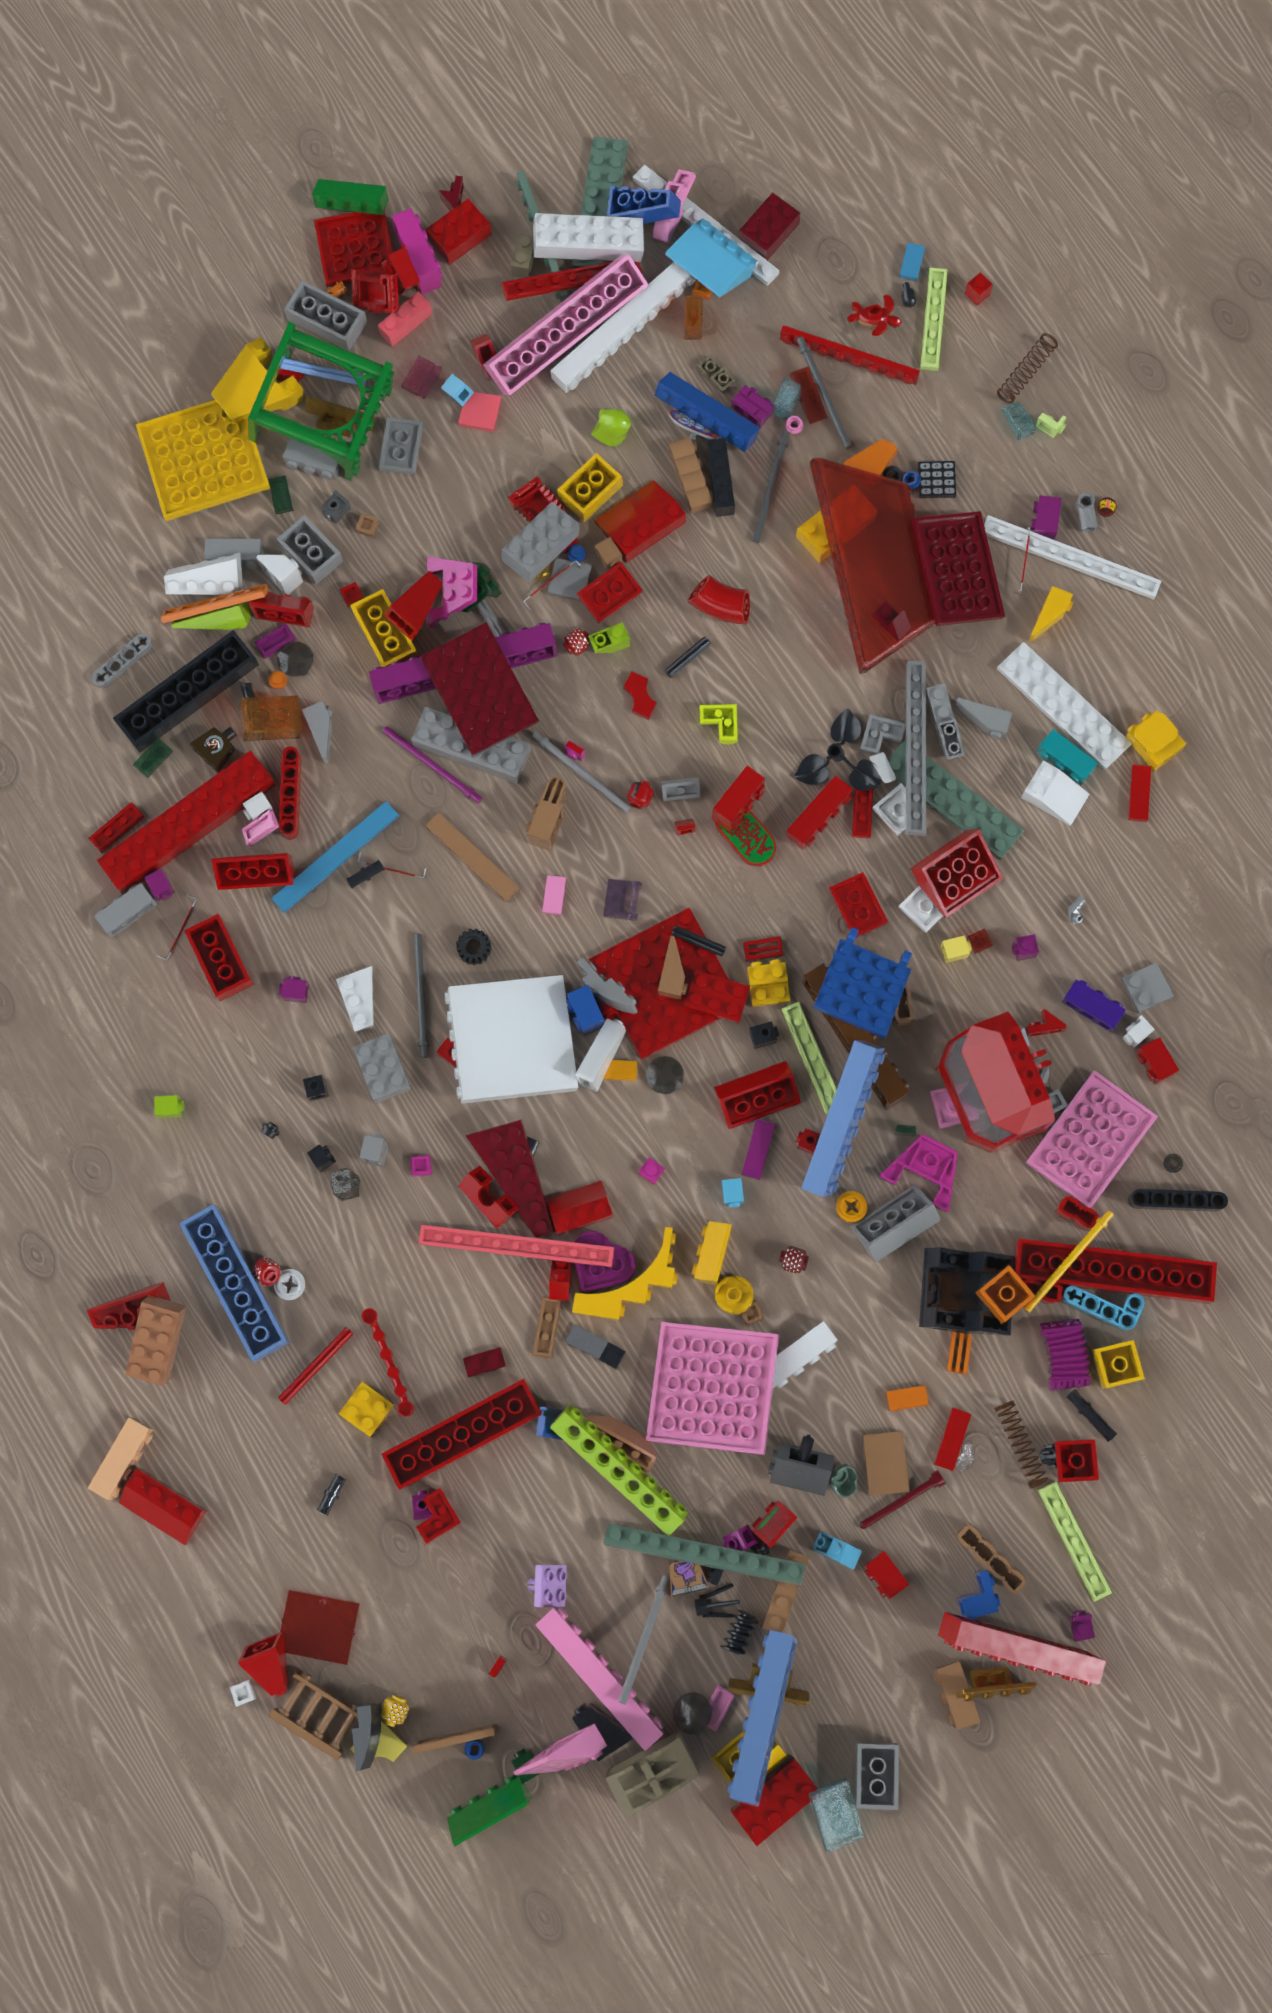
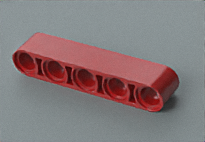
(290, 801)

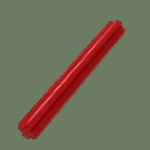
(315, 1365)

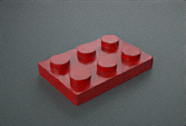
(609, 592)
(858, 904)
(717, 996)

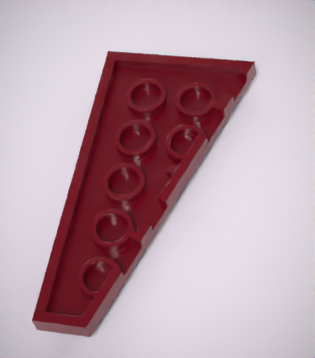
(511, 1163)

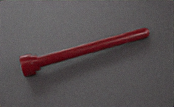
(935, 1480)

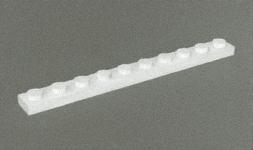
(692, 213)
(1072, 557)

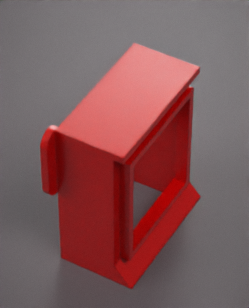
(404, 268)

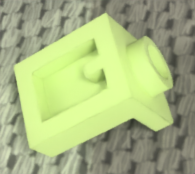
(1049, 425)

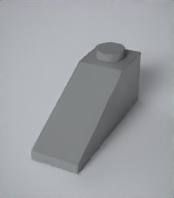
(987, 718)
(321, 726)

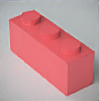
(405, 320)

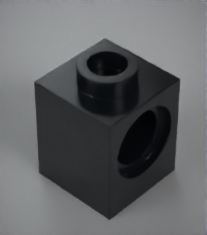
(315, 1088)

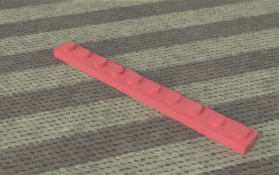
(516, 1246)

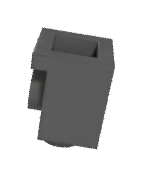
(337, 512)

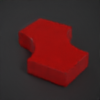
(643, 703)

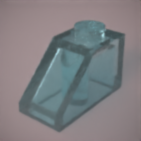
(787, 398)

